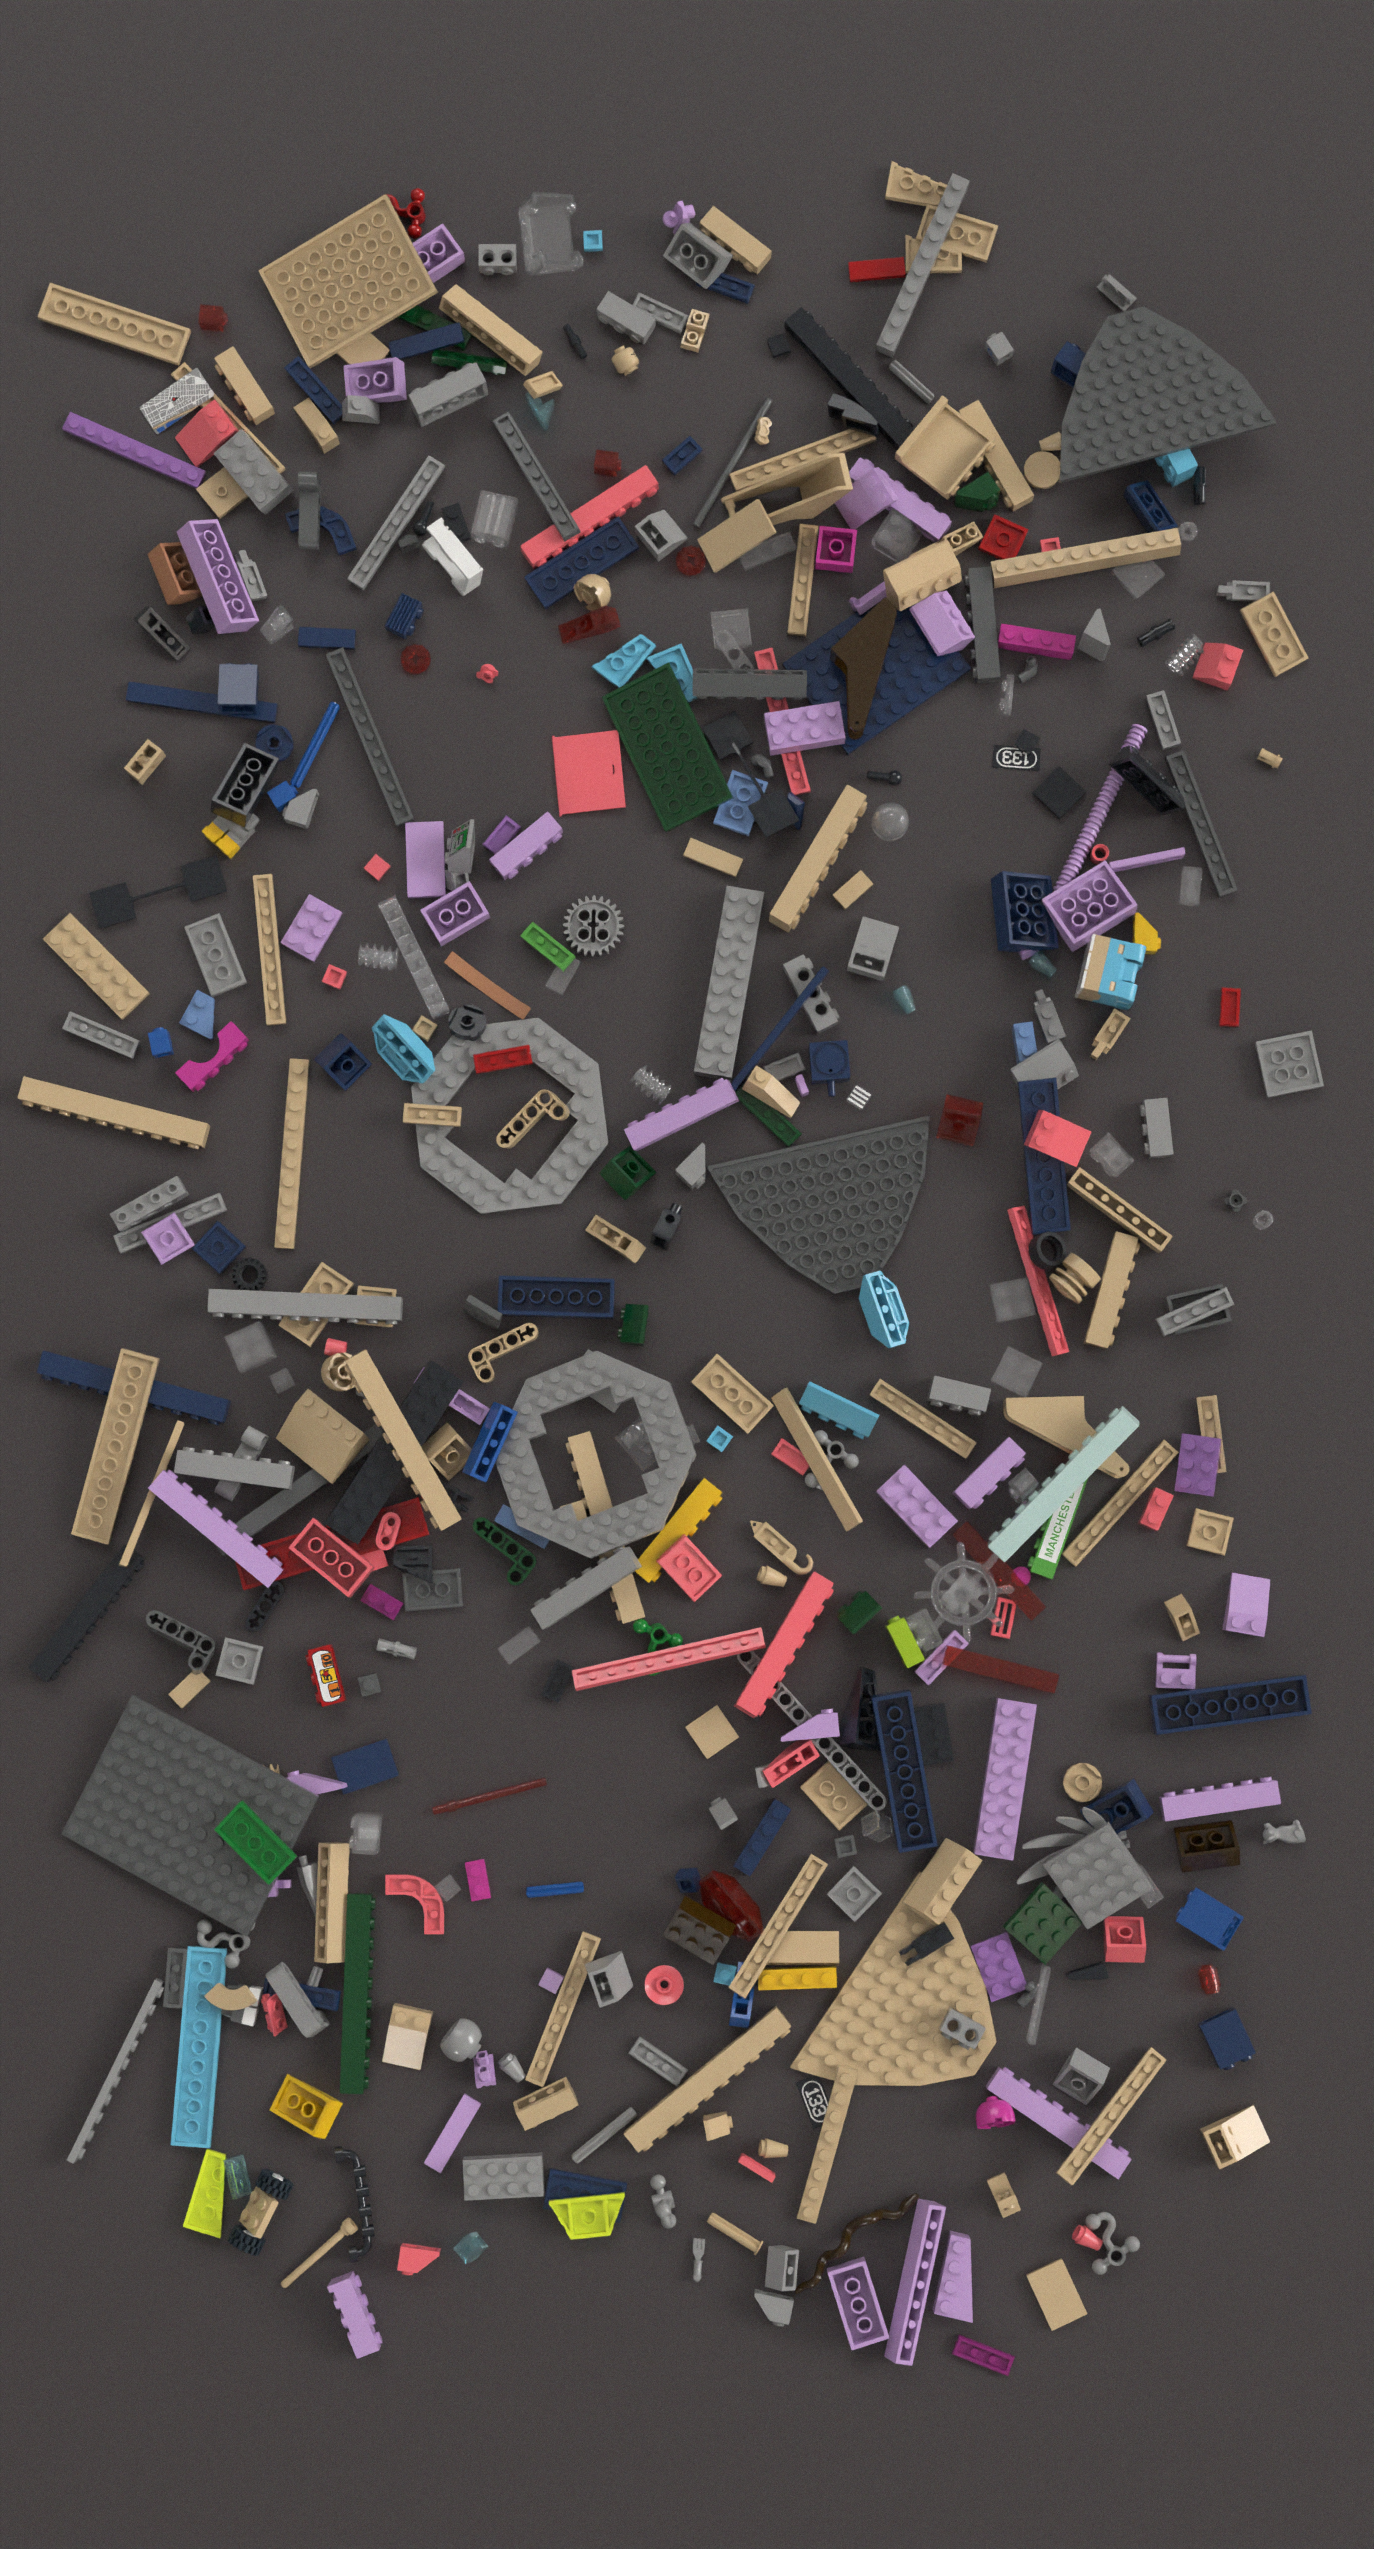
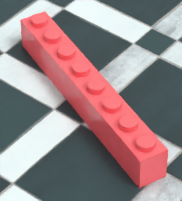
(592, 516)
(784, 1644)

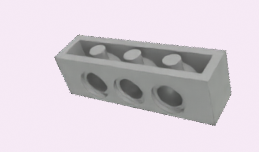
(819, 1022)
(149, 1204)

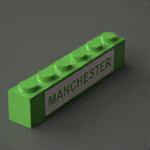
(1054, 1536)

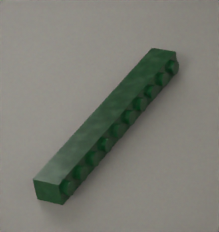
(356, 1993)

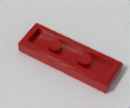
(876, 269)
(502, 1059)

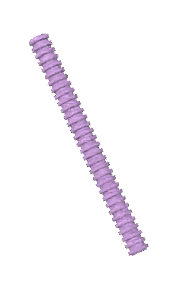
(1098, 814)

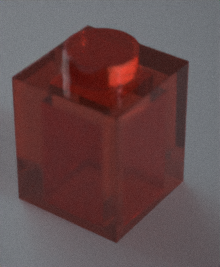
(212, 317)
(607, 463)

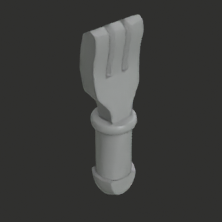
(698, 2251)

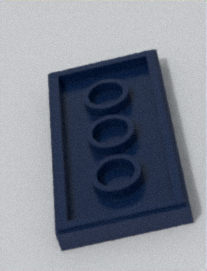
(569, 2185)

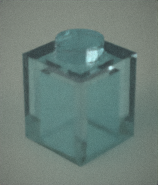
(470, 2247)

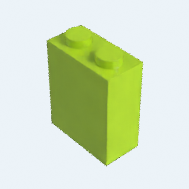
(904, 1641)

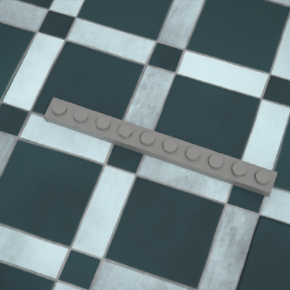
(113, 2077)

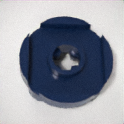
(279, 733)

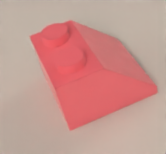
(1218, 664)
(1124, 1939)

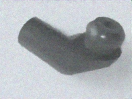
(1030, 670)

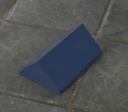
(1148, 507)

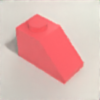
(415, 2257)

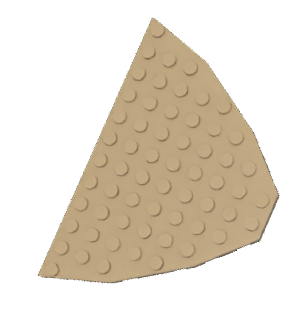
(892, 2012)

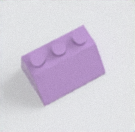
(439, 252)
(942, 623)

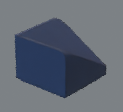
(688, 1880)

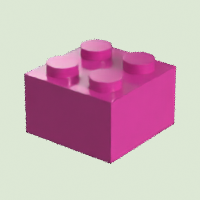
(836, 549)

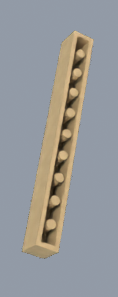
(1085, 558)
(114, 1112)
(402, 1439)
(598, 1500)
(707, 2079)

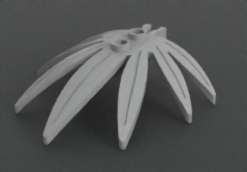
(1038, 1870)

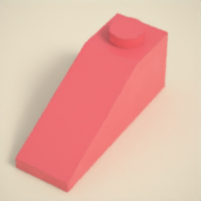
(790, 1761)

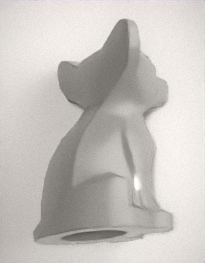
(1289, 1834)

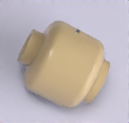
(625, 360)

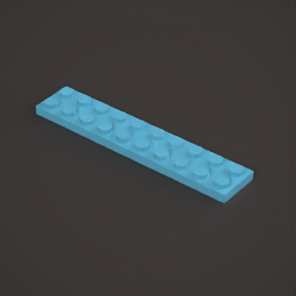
(198, 2049)

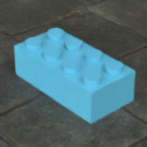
(1178, 466)

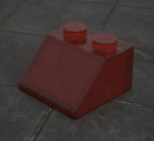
(960, 1120)

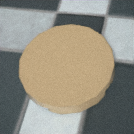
(1042, 470)
(1082, 1782)

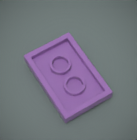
(1198, 1464)
(998, 1966)

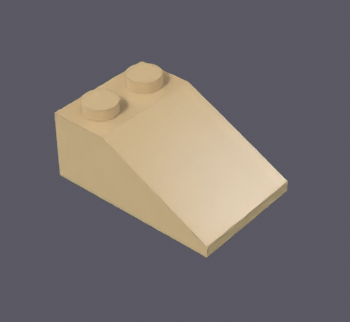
(407, 2036)

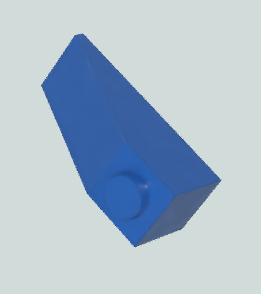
(741, 2007)

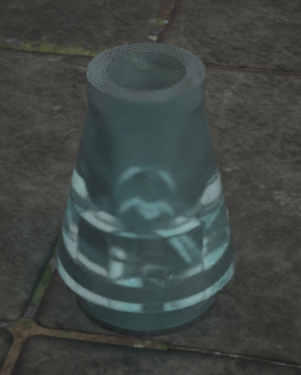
(1042, 964)
(904, 999)

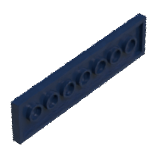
(1043, 1173)

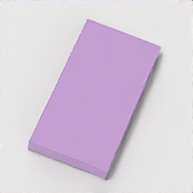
(425, 859)

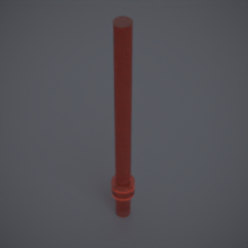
(453, 1805)

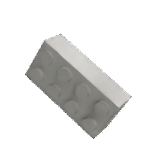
(448, 394)
(253, 471)
(503, 2176)

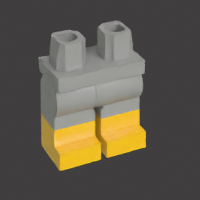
(228, 835)

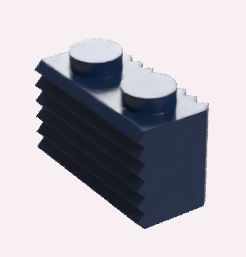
(404, 616)

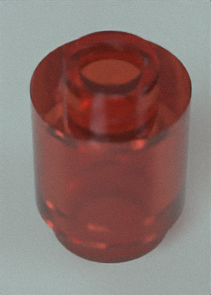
(1209, 1979)

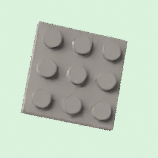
(1289, 1064)

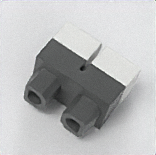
(247, 2015)

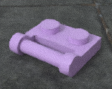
(1175, 1677)

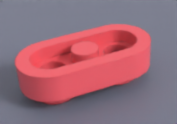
(386, 1530)

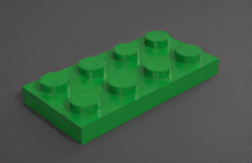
(255, 1842)

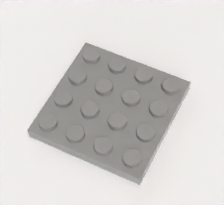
(1098, 1875)

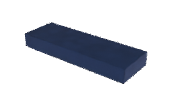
(732, 287)
(326, 638)

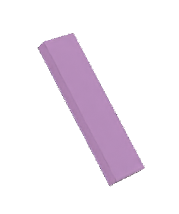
(1148, 859)
(452, 2133)

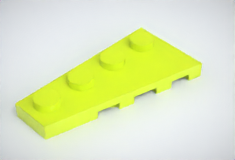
(206, 2203)

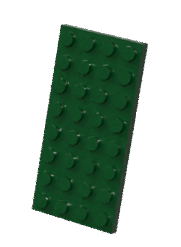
(667, 747)

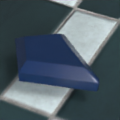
(798, 807)

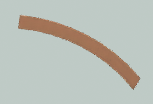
(487, 986)

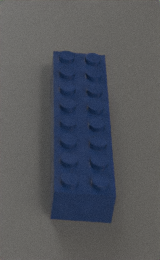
(1230, 1704)
(904, 1770)

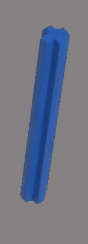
(315, 744)

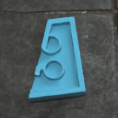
(626, 661)

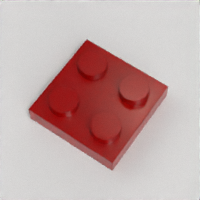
(1003, 538)

